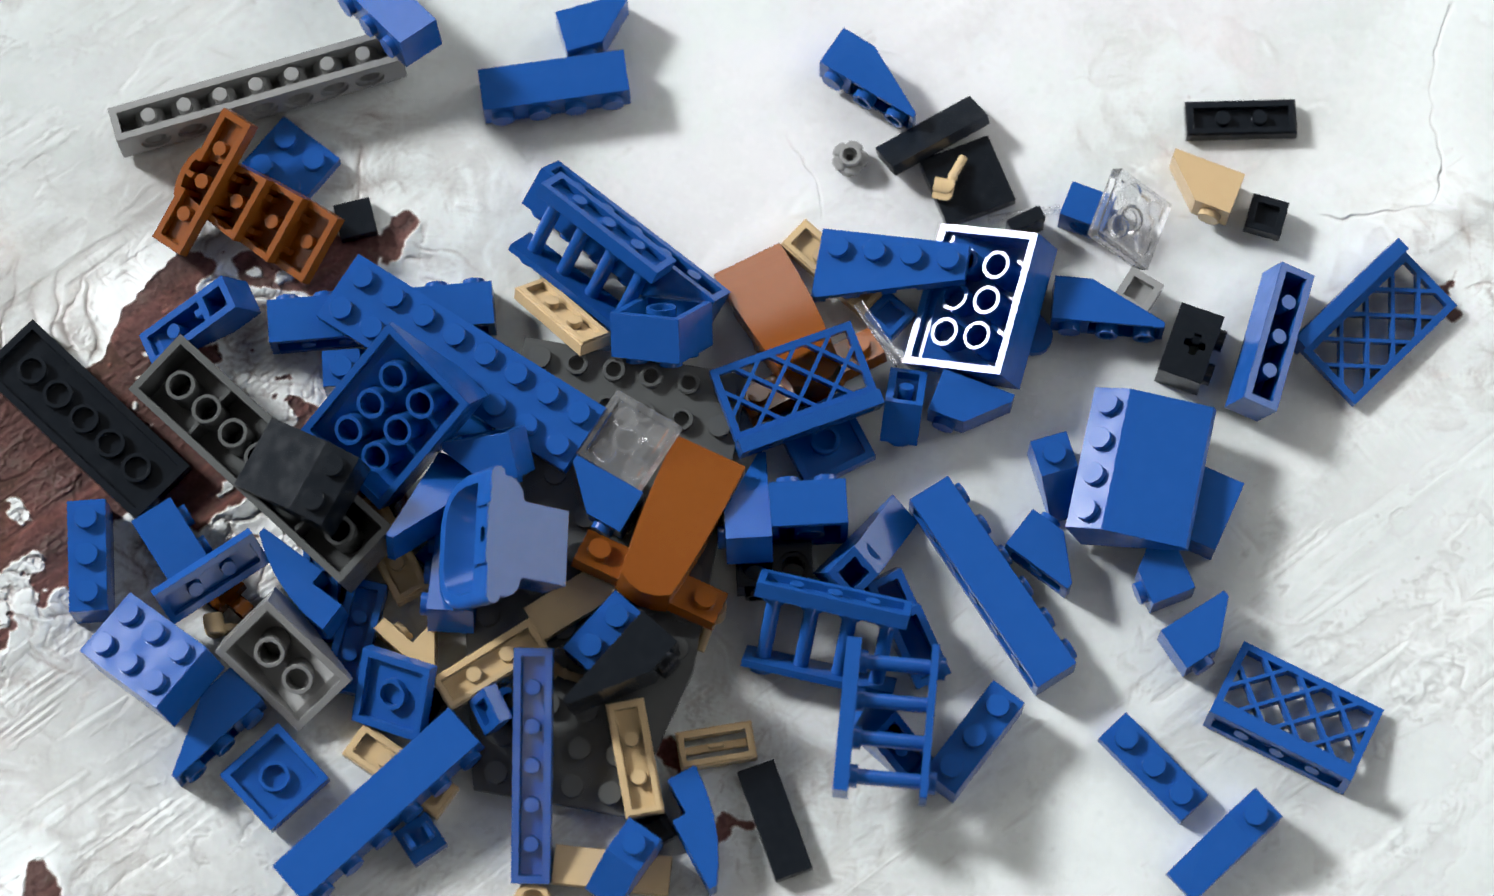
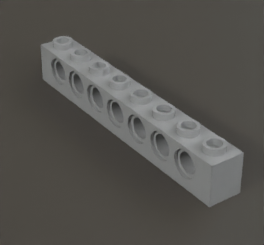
(253, 93)

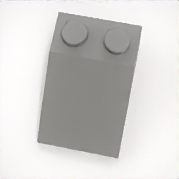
(284, 659)

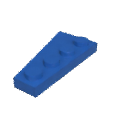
(876, 263)

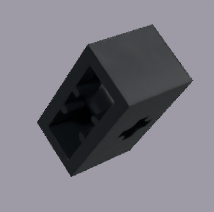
(1195, 328)

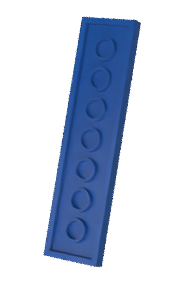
(517, 389)

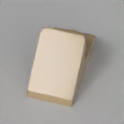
(398, 639)

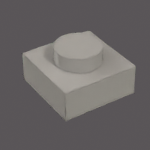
(1140, 289)

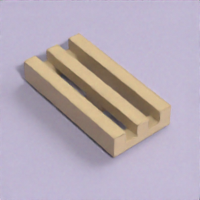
(716, 761)

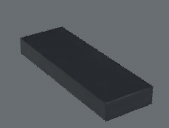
(1240, 120)
(932, 135)
(774, 821)

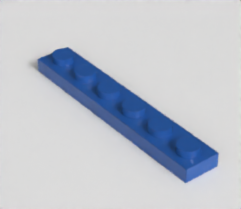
(532, 765)

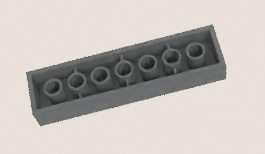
(224, 430)

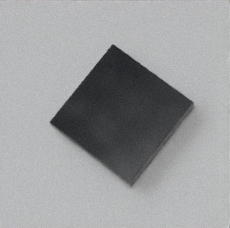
(979, 186)

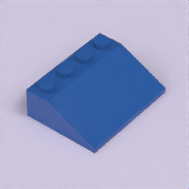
(990, 321)
(396, 411)
(1140, 470)

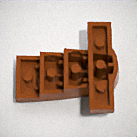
(246, 205)
(778, 309)
(670, 537)

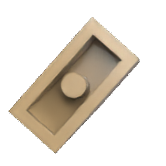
(1206, 186)

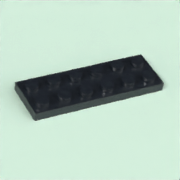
(87, 421)

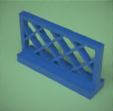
(1358, 293)
(806, 421)
(1284, 746)

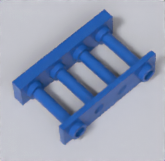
(606, 228)
(815, 598)
(856, 699)

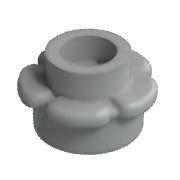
(853, 166)

